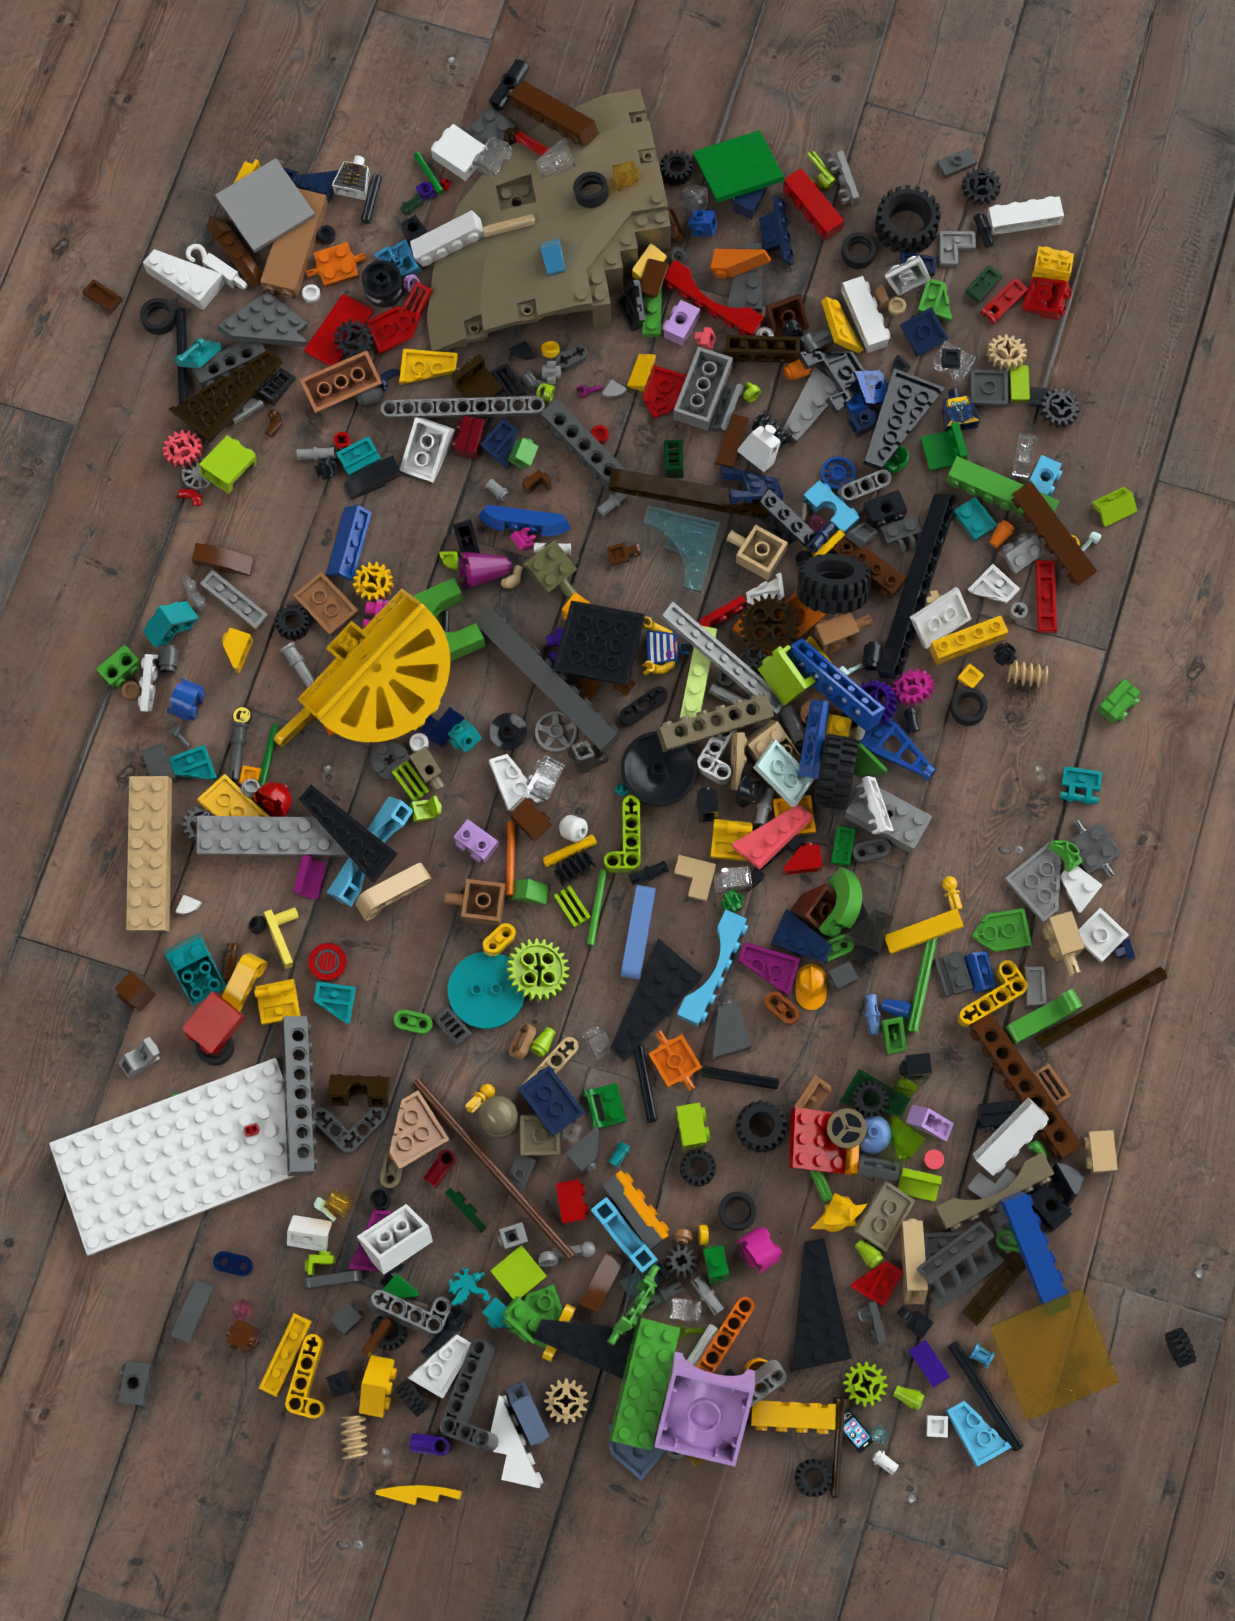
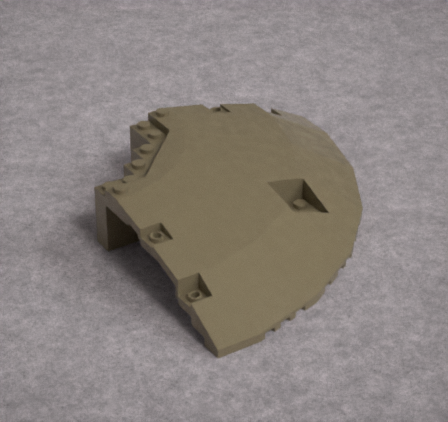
(505, 273)

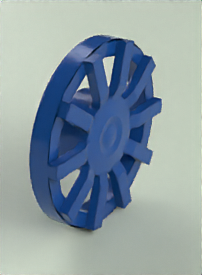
(838, 472)

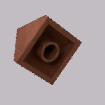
(784, 310)

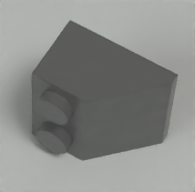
(585, 1152)

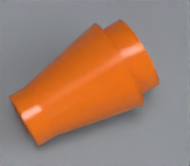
(1001, 533)

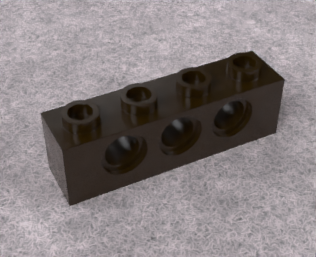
(762, 348)

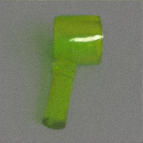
(690, 1330)

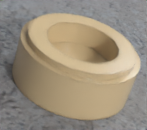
(897, 306)

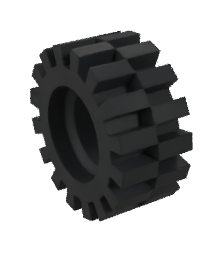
(676, 158)
(292, 632)
(858, 1098)
(706, 1158)
(393, 1343)
(1180, 1347)
(412, 1397)
(822, 1468)

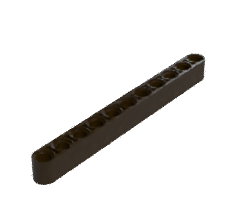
(691, 494)

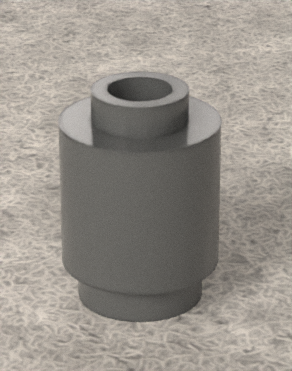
(370, 397)
(168, 659)

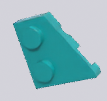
(193, 764)
(336, 999)

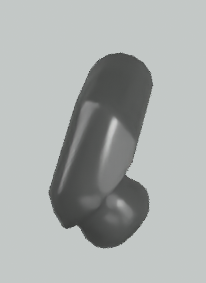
(531, 380)

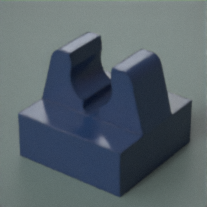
(1125, 951)

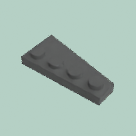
(747, 287)

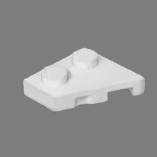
(994, 585)
(765, 588)
(1079, 887)

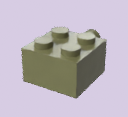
(551, 568)

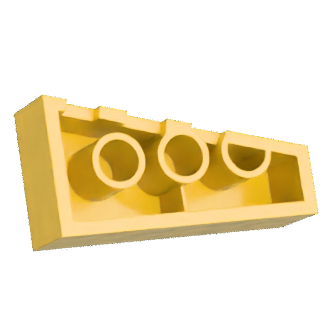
(793, 1415)

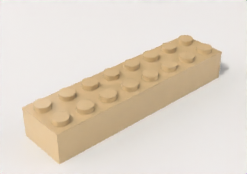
(149, 854)

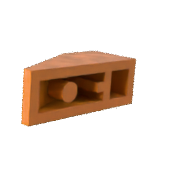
(737, 261)

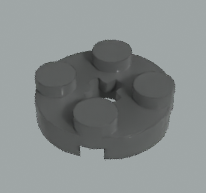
(383, 752)

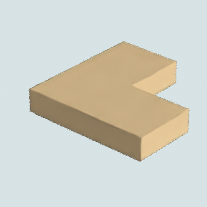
(700, 873)

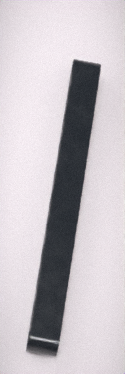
(917, 585)

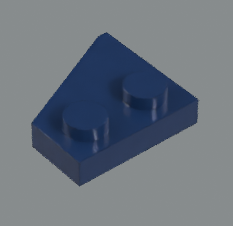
(318, 183)

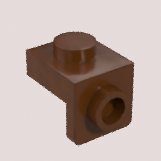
(532, 481)

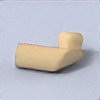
(513, 580)

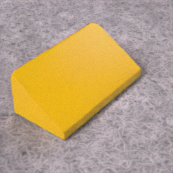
(651, 252)
(641, 371)

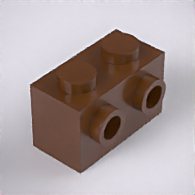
(243, 1336)

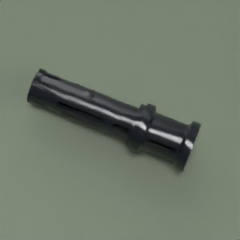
(452, 1324)

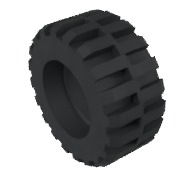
(833, 583)
(836, 772)

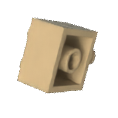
(759, 551)
(1064, 940)

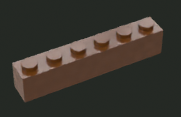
(553, 114)
(1054, 533)

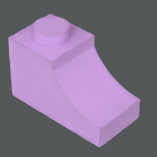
(929, 1122)

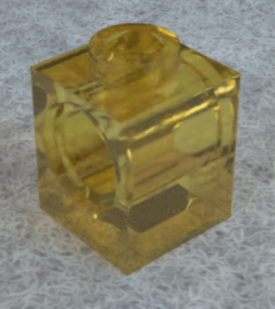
(338, 1203)

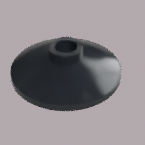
(505, 723)

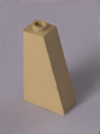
(913, 1255)

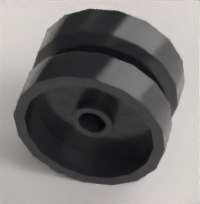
(382, 283)

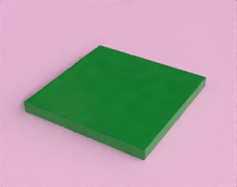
(738, 166)

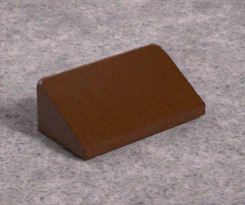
(653, 278)

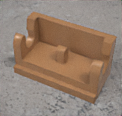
(814, 1094)

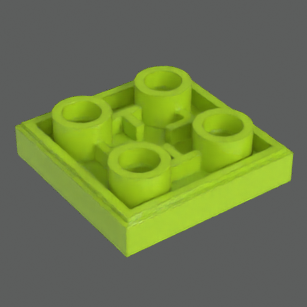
(518, 1273)

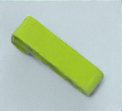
(628, 834)

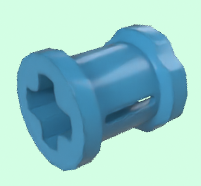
(982, 1355)

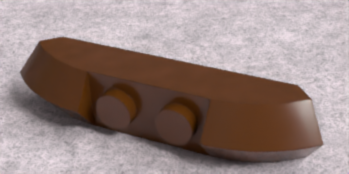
(234, 251)

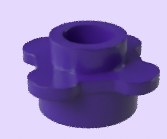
(423, 187)

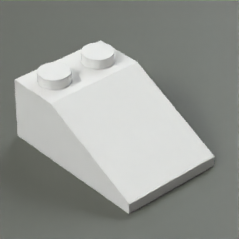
(907, 275)
(426, 449)

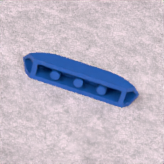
(516, 519)

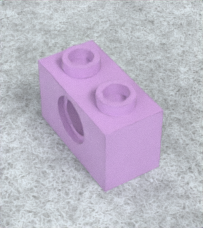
(680, 332)

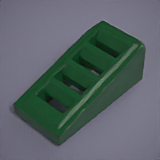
(674, 470)

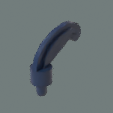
(386, 376)

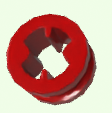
(342, 435)

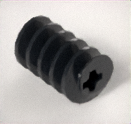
(762, 421)
(573, 866)

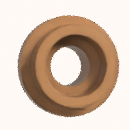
(682, 1236)

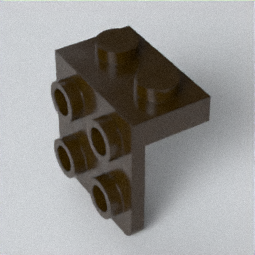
(475, 380)

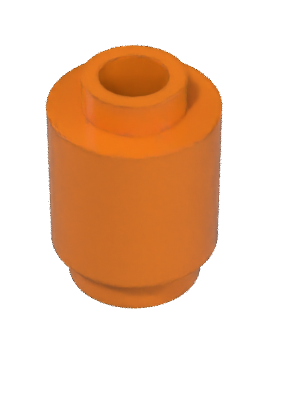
(795, 371)

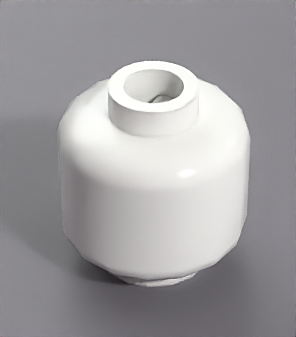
(573, 828)

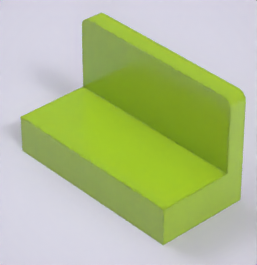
(1115, 506)
(919, 1184)

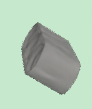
(872, 482)

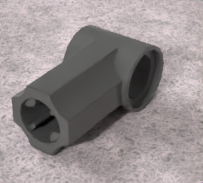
(817, 341)

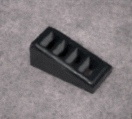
(273, 399)

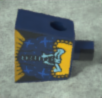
(960, 410)

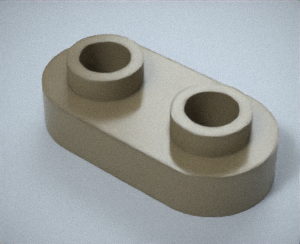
(390, 1169)

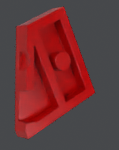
(878, 1283)

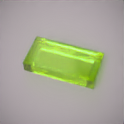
(906, 1087)

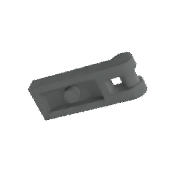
(725, 407)

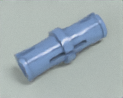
(872, 1014)

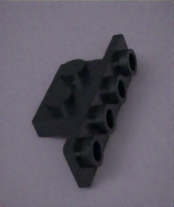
(784, 521)

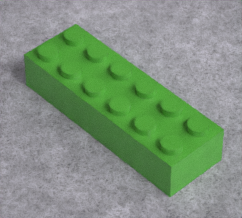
(644, 1384)

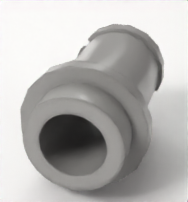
(500, 492)

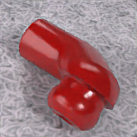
(191, 494)

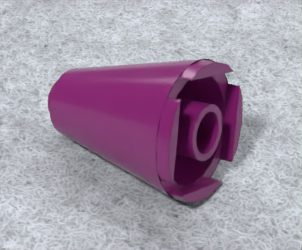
(482, 568)

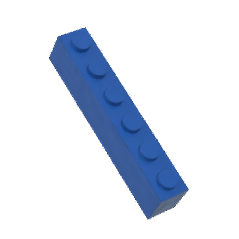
(1033, 1246)

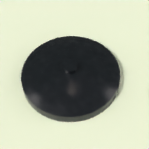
(656, 775)

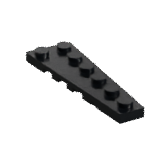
(358, 843)

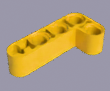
(243, 978)
(990, 998)
(308, 1375)

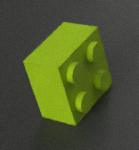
(691, 1126)

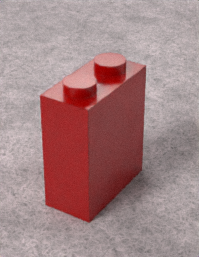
(213, 1023)

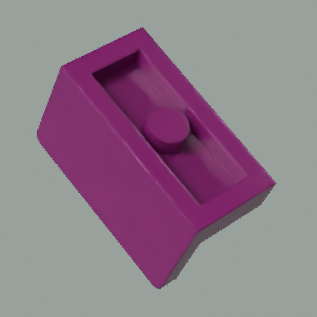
(309, 878)

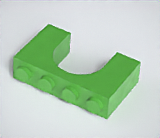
(442, 597)

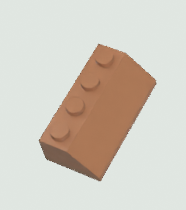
(340, 381)

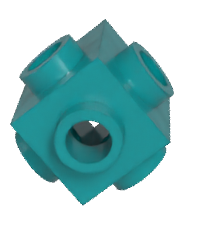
(464, 736)

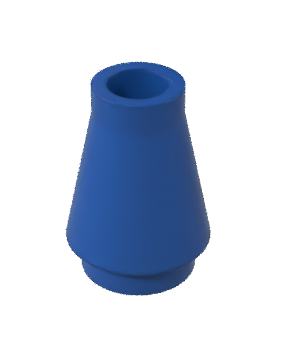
(897, 1007)

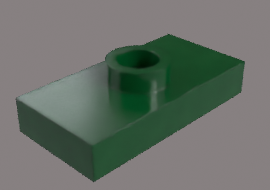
(983, 284)

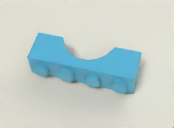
(624, 1235)

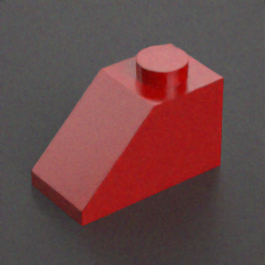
(805, 860)

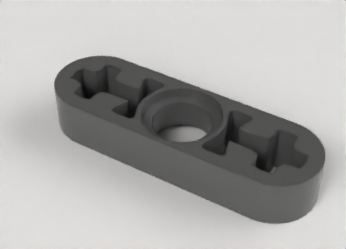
(332, 1279)

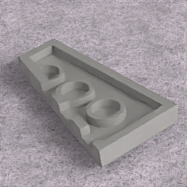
(810, 404)

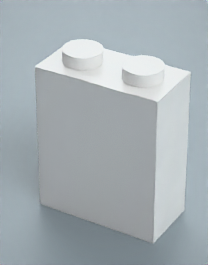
(456, 151)

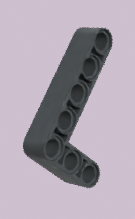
(468, 1398)

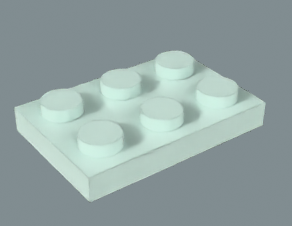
(782, 773)

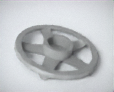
(555, 732)

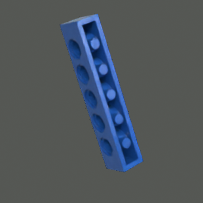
(836, 685)

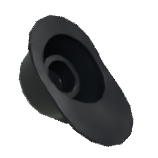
(750, 787)

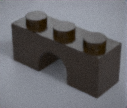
(343, 1087)

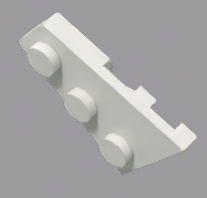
(150, 674)
(442, 1367)

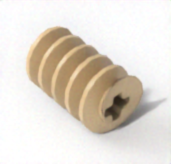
(1028, 674)
(354, 1437)

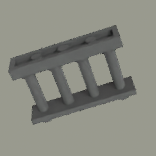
(954, 1253)

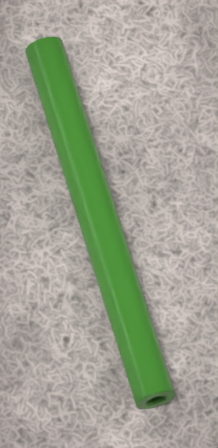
(597, 907)

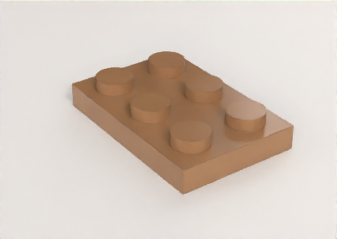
(325, 604)

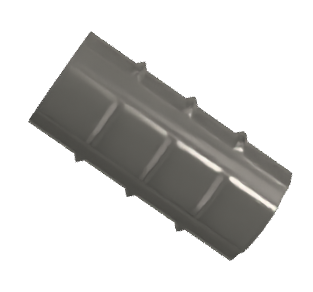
(793, 725)

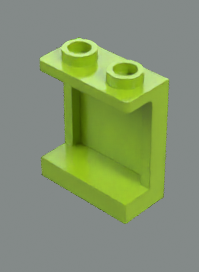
(226, 463)
(783, 676)

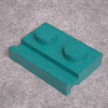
(358, 456)
(975, 519)

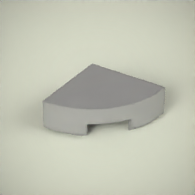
(614, 390)

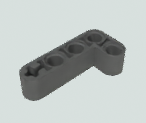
(406, 1309)

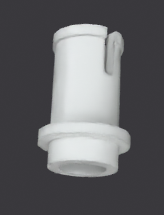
(884, 1462)

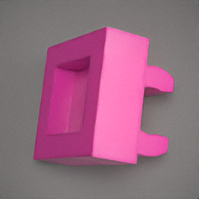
(522, 540)

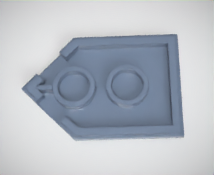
(635, 1459)

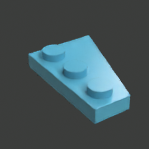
(976, 1435)

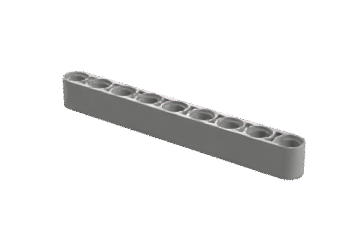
(454, 404)

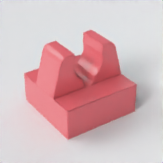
(706, 338)

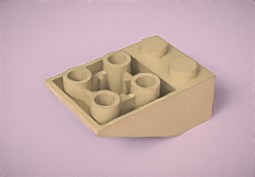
(762, 737)

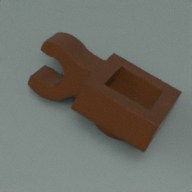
(620, 553)

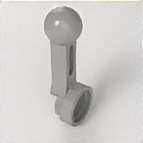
(551, 1258)

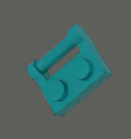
(198, 353)

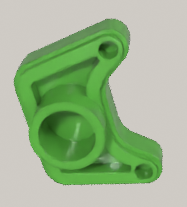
(1068, 853)

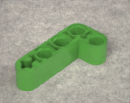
(1043, 1017)

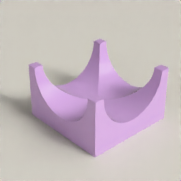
(704, 1412)

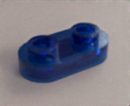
(233, 1264)

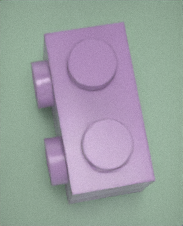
(475, 841)

